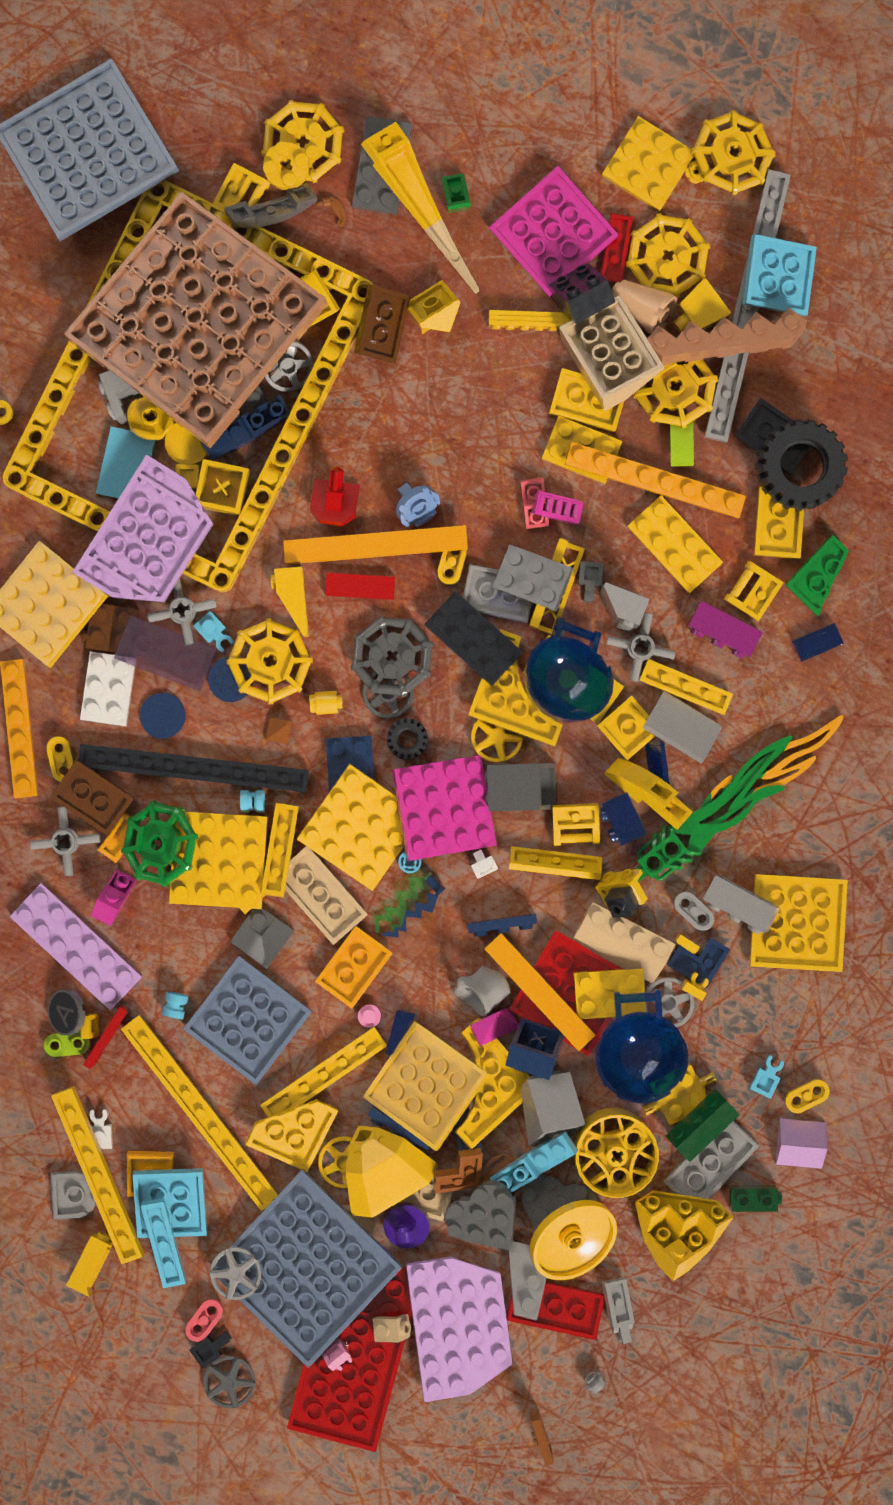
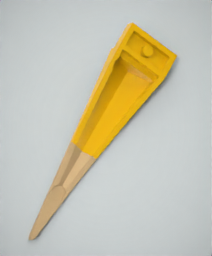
(400, 170)

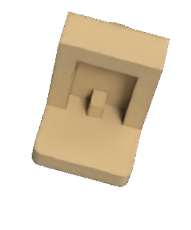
(391, 1328)

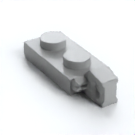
(619, 1308)

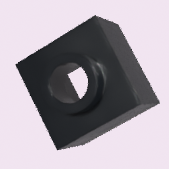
(621, 902)

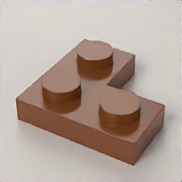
(465, 1176)

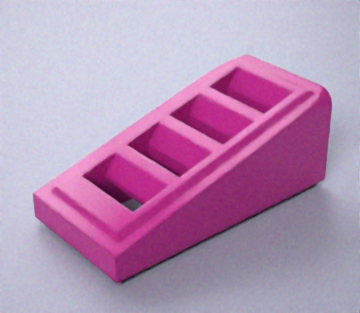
(571, 511)

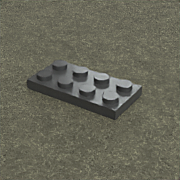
(370, 189)

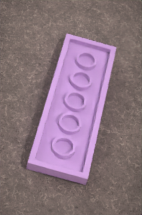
(76, 946)

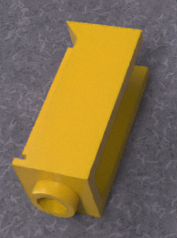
(90, 1263)

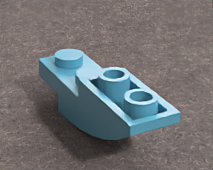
(535, 1162)

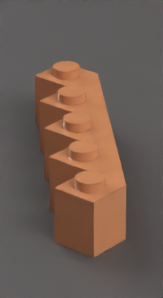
(727, 338)

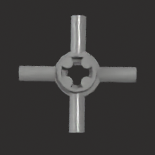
(190, 614)
(648, 642)
(75, 841)

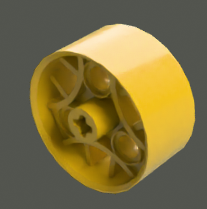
(625, 1158)

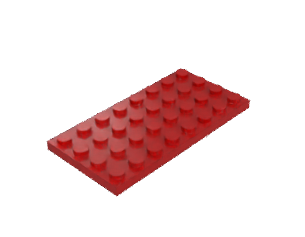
(353, 1402)

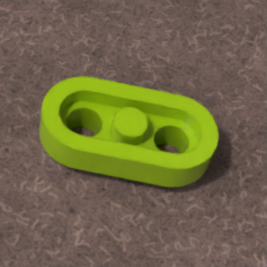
(66, 1045)

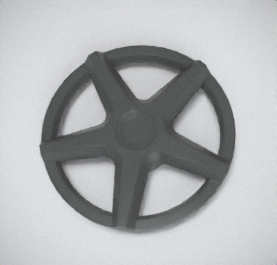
(390, 699)
(229, 1382)

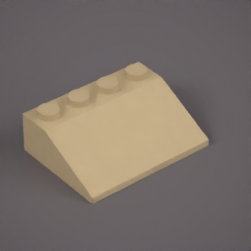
(611, 353)

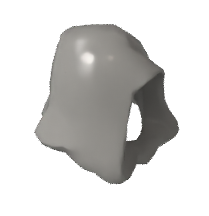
(483, 990)

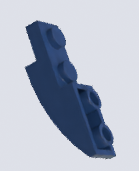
(249, 428)

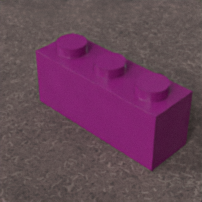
(724, 630)

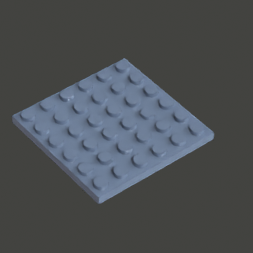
(86, 149)
(313, 1266)

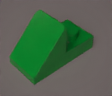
(456, 193)

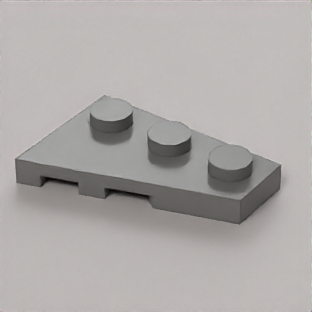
(525, 1281)

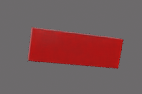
(616, 252)
(360, 586)
(106, 1037)

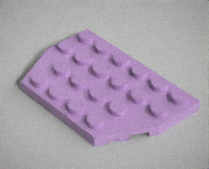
(146, 536)
(457, 1326)

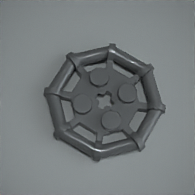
(395, 643)

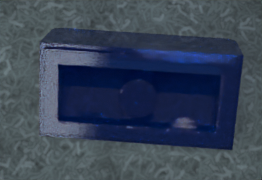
(657, 760)

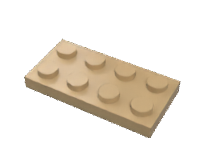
(322, 896)

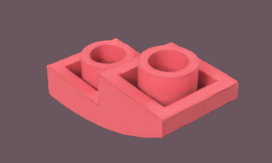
(529, 488)

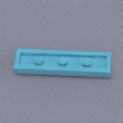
(163, 1242)

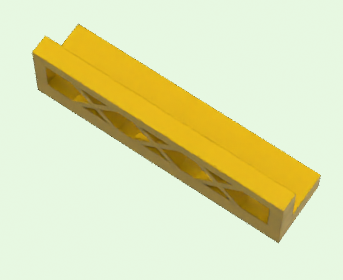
(558, 557)

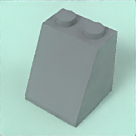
(551, 1107)

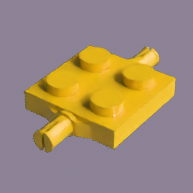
(683, 1096)

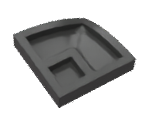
(262, 936)

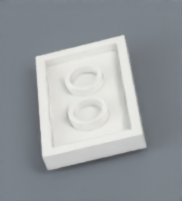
(107, 690)

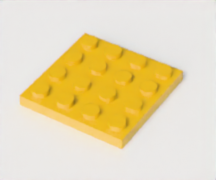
(46, 604)
(356, 827)
(225, 862)
(807, 927)
(426, 1085)

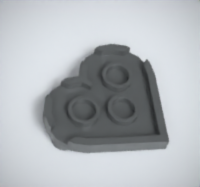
(548, 1194)
(484, 1216)

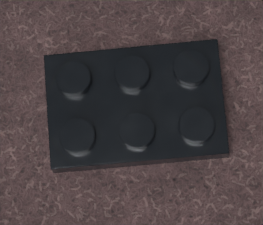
(760, 424)

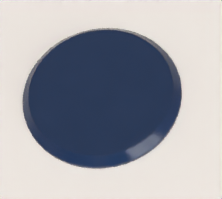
(162, 715)

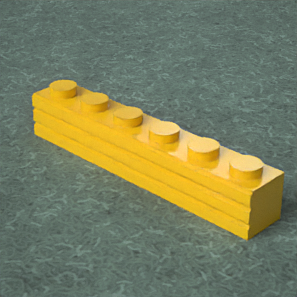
(526, 320)

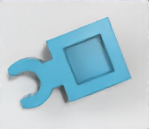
(212, 630)
(765, 1080)

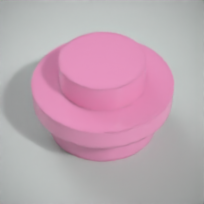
(369, 1016)

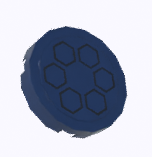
(223, 682)

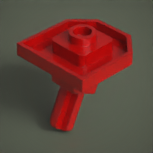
(333, 500)

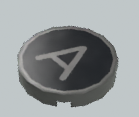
(66, 1012)

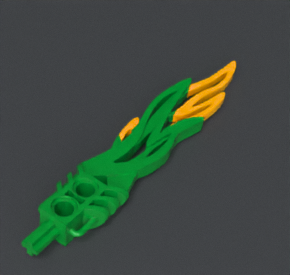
(702, 833)

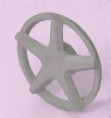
(288, 367)
(670, 1002)
(235, 1273)

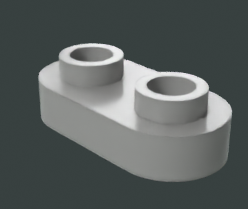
(693, 910)

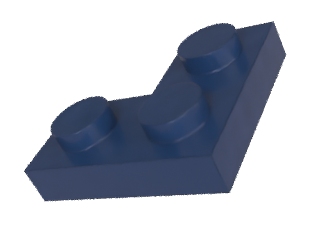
(705, 964)

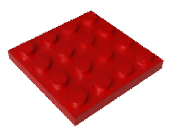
(557, 966)

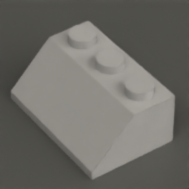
(623, 606)

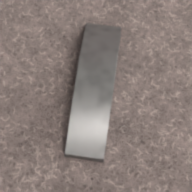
(272, 211)

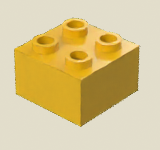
(222, 487)

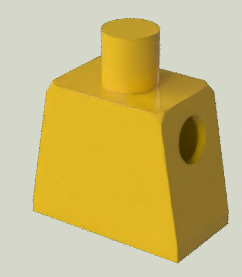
(701, 307)

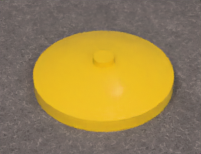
(573, 1239)

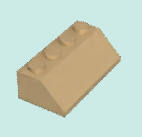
(623, 942)

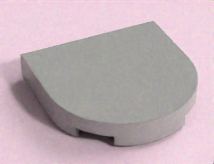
(71, 1195)

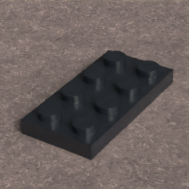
(473, 638)

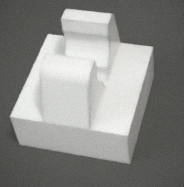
(484, 865)

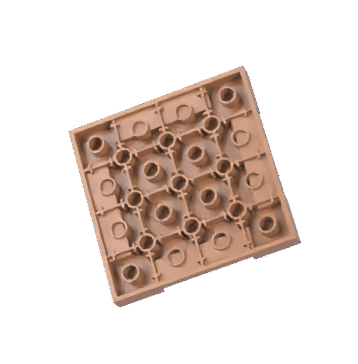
(195, 318)

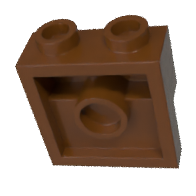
(107, 627)

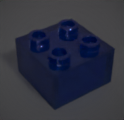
(622, 819)

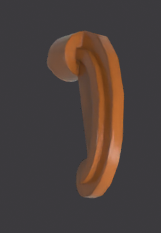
(337, 208)

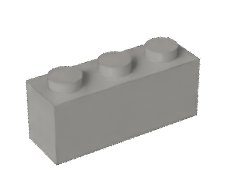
(741, 904)

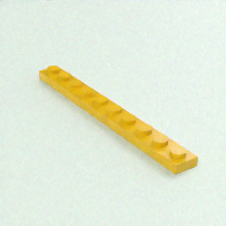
(200, 1112)

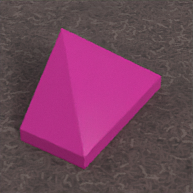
(494, 1026)

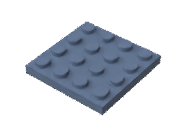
(247, 1020)

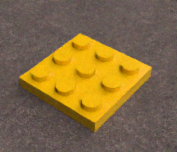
(648, 164)

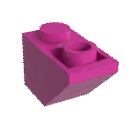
(113, 897)

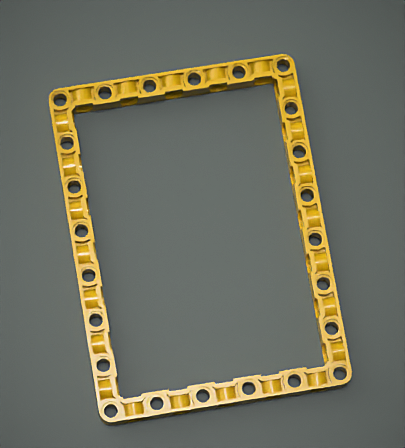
(293, 432)

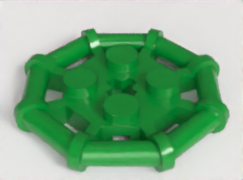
(171, 843)

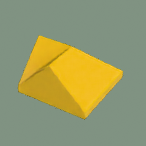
(434, 308)

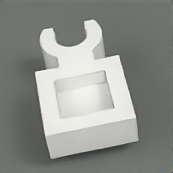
(102, 1132)

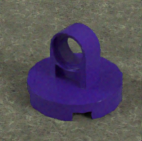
(406, 1225)

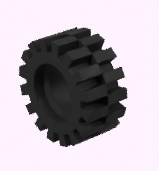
(421, 739)

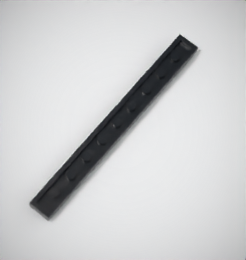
(194, 768)

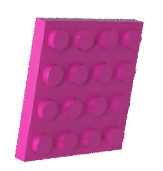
(553, 230)
(443, 807)

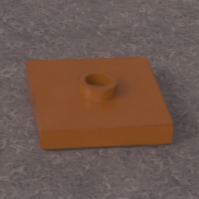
(540, 1436)

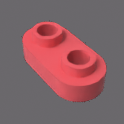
(204, 1319)

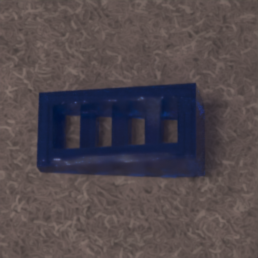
(400, 1025)

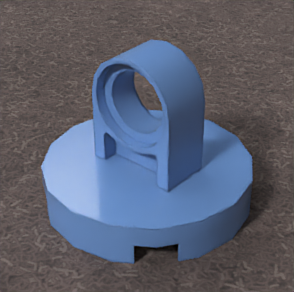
(416, 505)

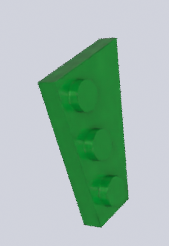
(815, 577)

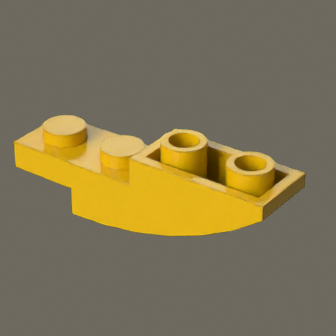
(646, 786)

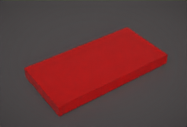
(566, 1311)

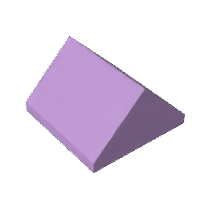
(801, 1143)

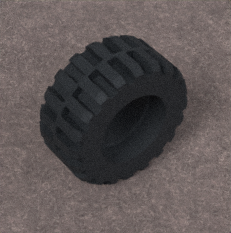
(823, 443)

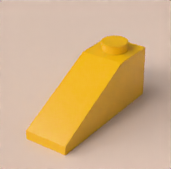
(291, 590)

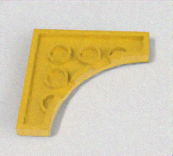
(510, 708)
(497, 1095)

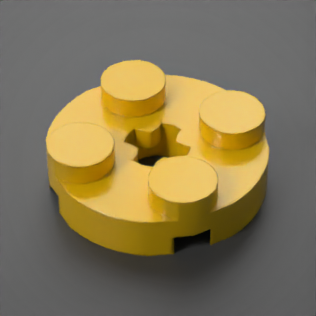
(281, 153)
(146, 429)

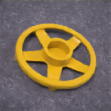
(495, 737)
(339, 1163)

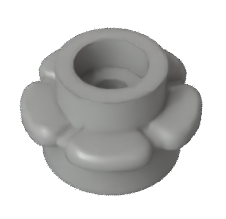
(594, 1382)

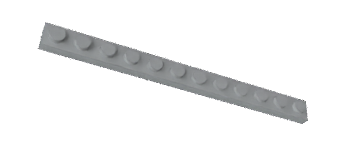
(733, 366)

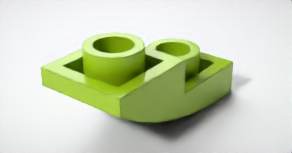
(682, 445)

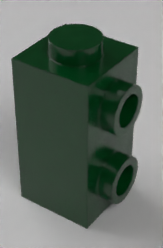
(754, 1198)

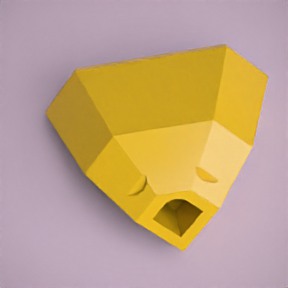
(383, 1170)
(680, 1229)

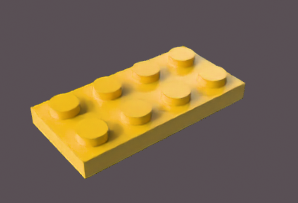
(674, 544)

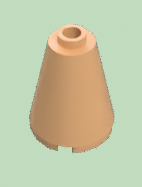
(647, 305)

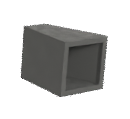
(521, 787)

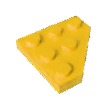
(294, 1133)

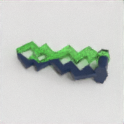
(402, 911)

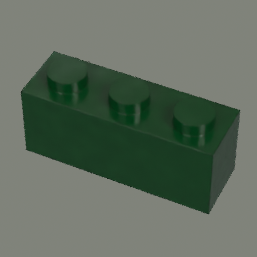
(702, 1125)

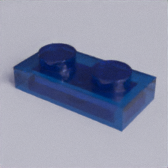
(817, 642)

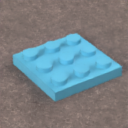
(779, 275)
(183, 1197)

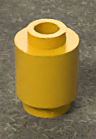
(325, 702)

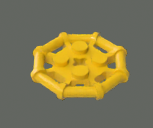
(311, 130)
(727, 163)
(671, 242)
(679, 399)
(258, 668)

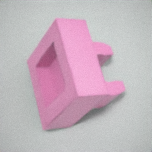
(336, 1355)

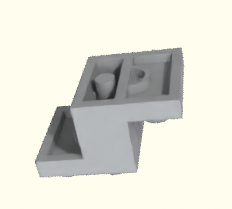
(115, 391)

